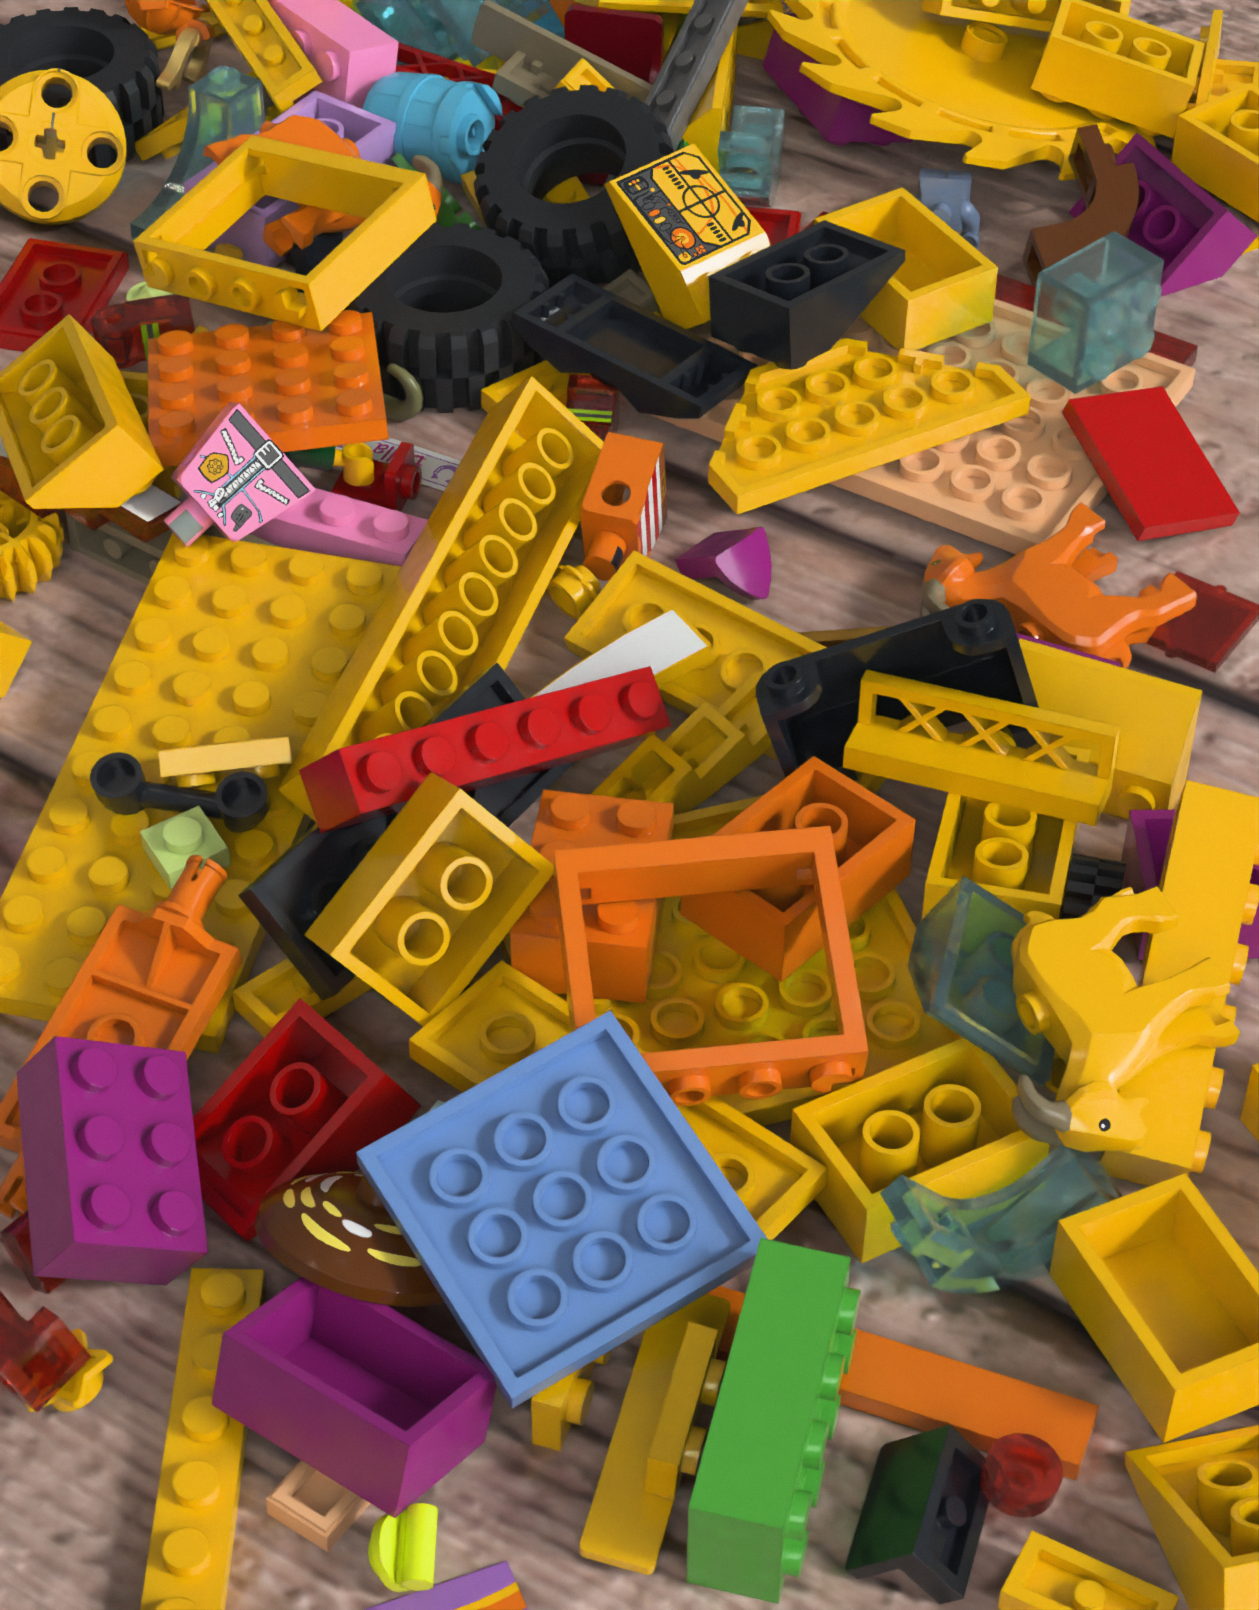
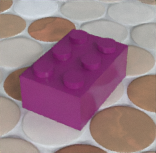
(110, 1162)
(355, 1392)

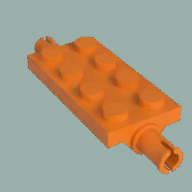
(142, 985)

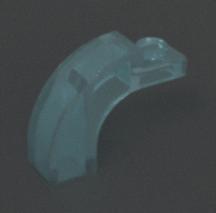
(753, 154)
(997, 1236)

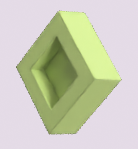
(178, 838)

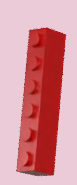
(484, 747)

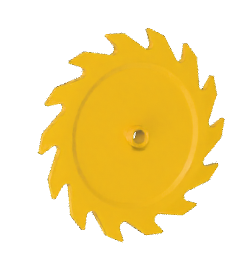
(942, 79)

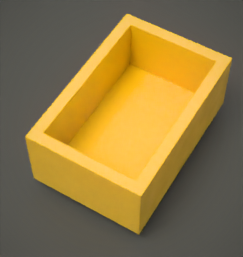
(940, 285)
(1165, 1303)

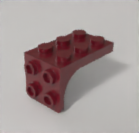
(621, 38)

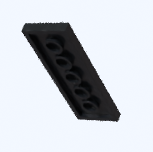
(316, 866)

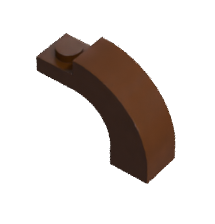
(1109, 198)

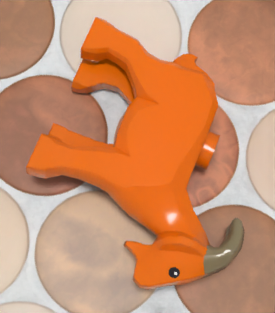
(308, 220)
(1055, 592)

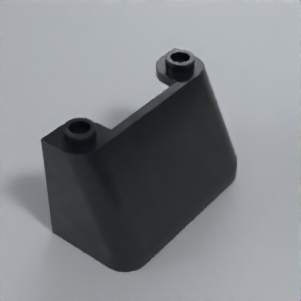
(814, 698)

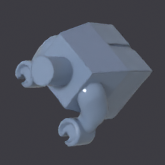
(949, 198)

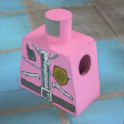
(234, 480)

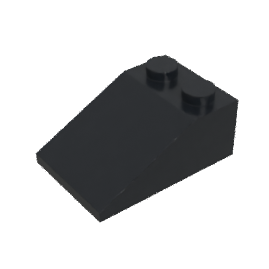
(799, 293)

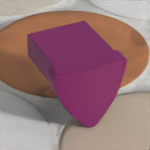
(735, 557)

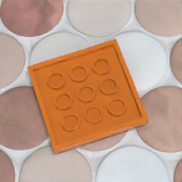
(291, 379)

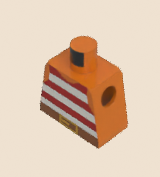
(618, 527)

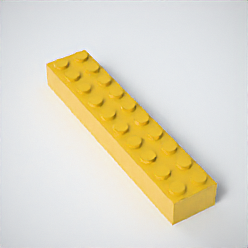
(466, 579)

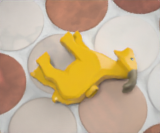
(1103, 1021)

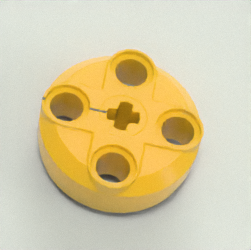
(54, 145)

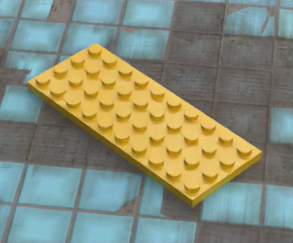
(216, 653)

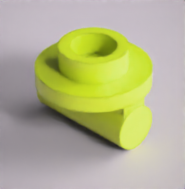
(405, 1548)

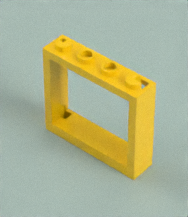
(388, 197)

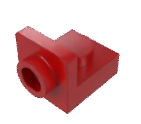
(392, 481)

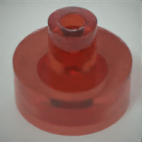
(1021, 1475)

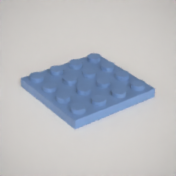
(561, 1207)

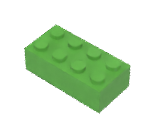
(772, 1422)

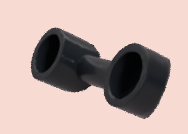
(122, 788)

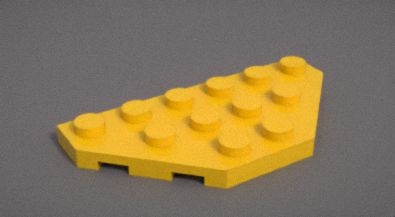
(849, 416)

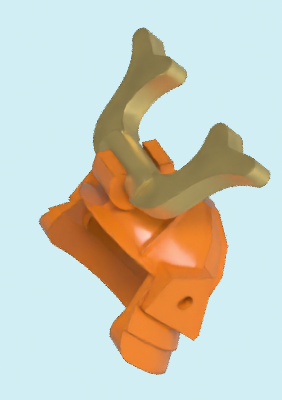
(192, 34)

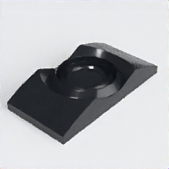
(629, 349)

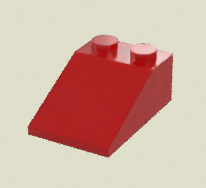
(291, 1113)

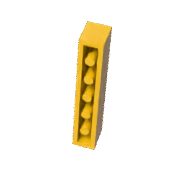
(1210, 889)

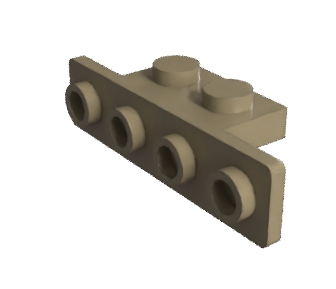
(538, 57)

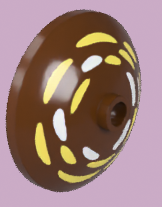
(342, 1240)

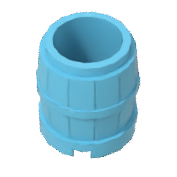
(436, 118)

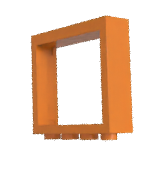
(719, 866)

